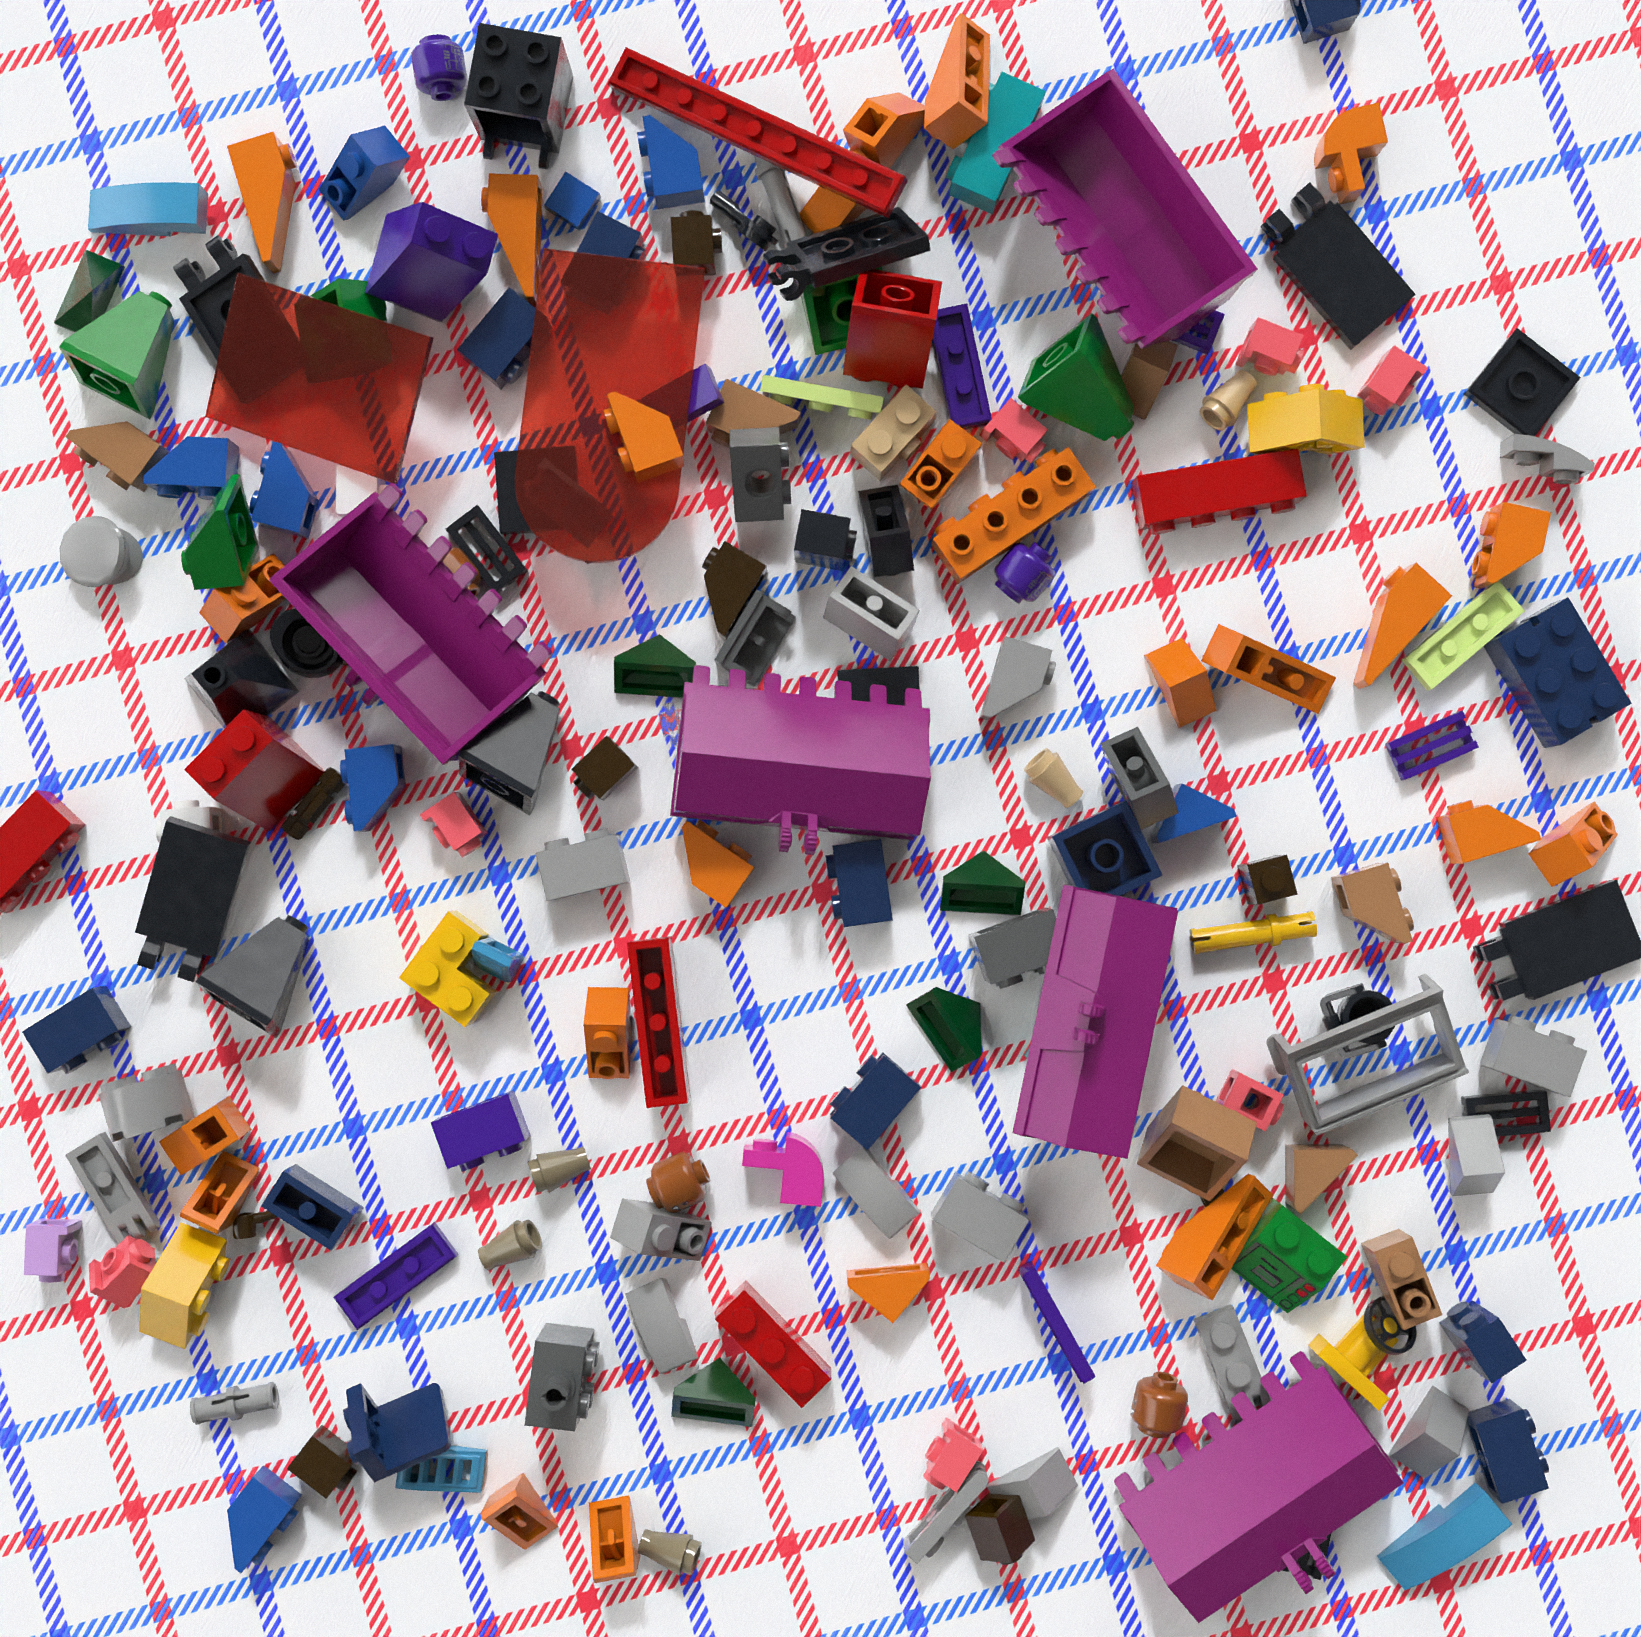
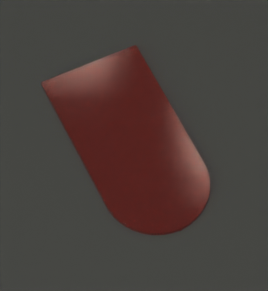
(597, 332)

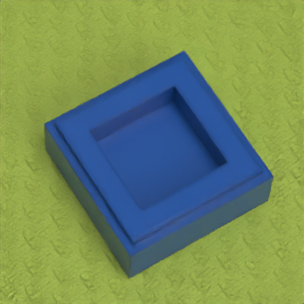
(572, 201)

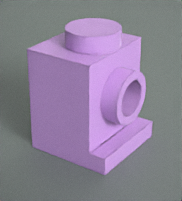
(50, 1248)

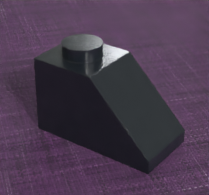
(886, 531)

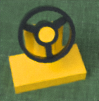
(1364, 1348)

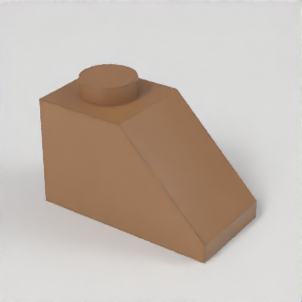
(748, 410)

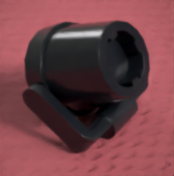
(1356, 1005)

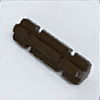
(313, 804)

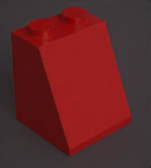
(891, 328)
(255, 769)

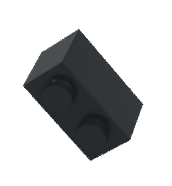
(824, 540)

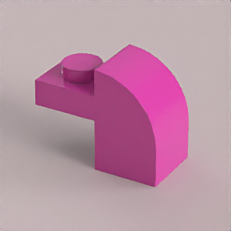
(800, 1165)

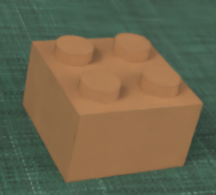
(1197, 1143)

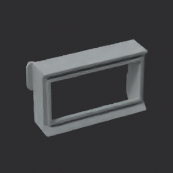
(1385, 1091)

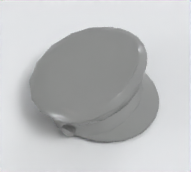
(99, 553)

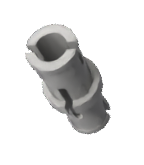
(234, 1403)

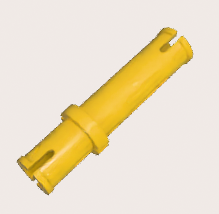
(1255, 932)

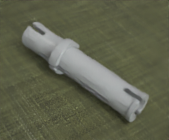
(780, 200)

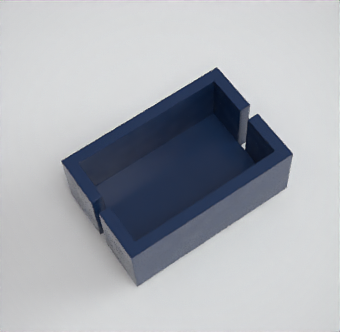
(1557, 673)

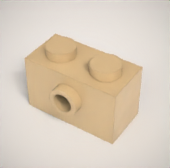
(893, 433)

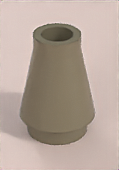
(557, 1168)
(513, 1244)
(671, 1550)

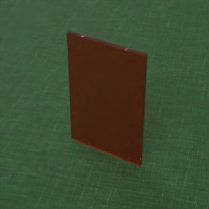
(318, 377)

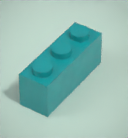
(976, 175)

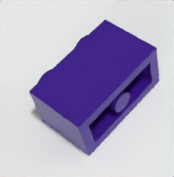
(481, 1130)

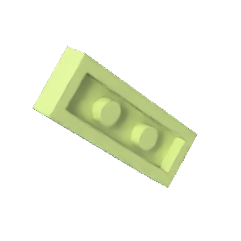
(822, 397)
(1462, 635)

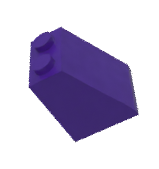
(429, 260)

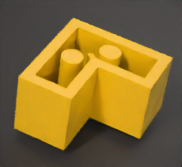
(1306, 420)
(441, 973)
(179, 1284)

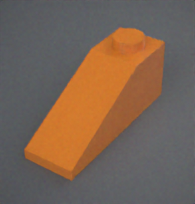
(960, 87)
(267, 191)
(515, 212)
(1398, 617)
(1268, 668)
(1212, 1240)

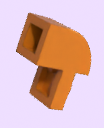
(1349, 138)

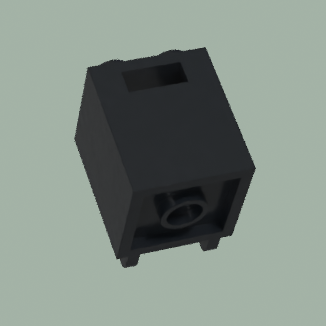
(519, 90)

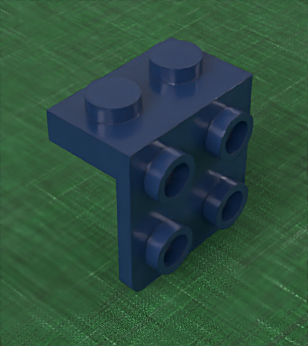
(398, 1432)

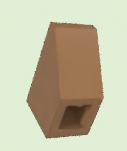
(121, 449)
(1373, 901)
(1402, 1278)

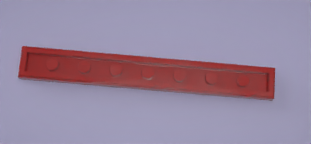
(758, 132)

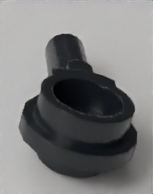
(757, 231)

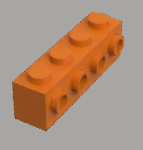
(1012, 514)

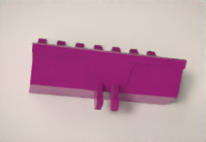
(1127, 212)
(412, 625)
(802, 759)
(1095, 1021)
(1258, 1491)

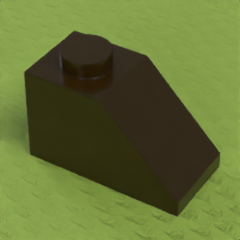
(730, 584)

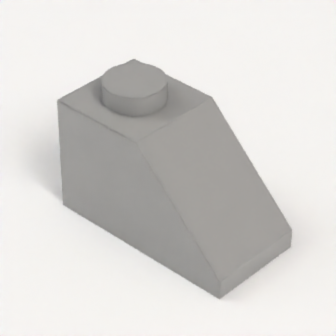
(1017, 675)

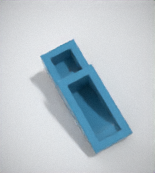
(148, 209)
(1444, 1538)

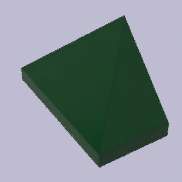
(89, 291)
(653, 669)
(982, 887)
(950, 1025)
(714, 1396)

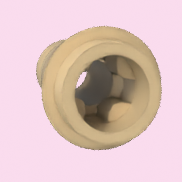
(1226, 402)
(1051, 775)

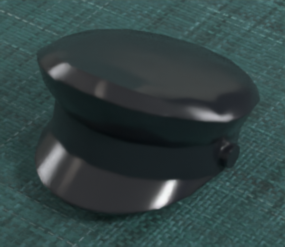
(302, 647)

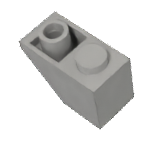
(659, 1232)

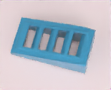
(496, 959)
(424, 1482)

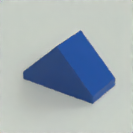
(1195, 813)

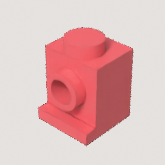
(1271, 348)
(1390, 381)
(1016, 432)
(455, 824)
(1268, 1101)
(122, 1271)
(951, 1456)

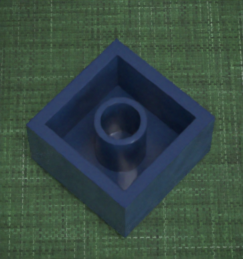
(1105, 852)

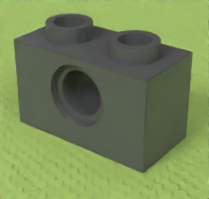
(755, 451)
(1139, 777)

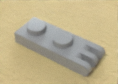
(112, 1188)
(1230, 1357)
(948, 1511)

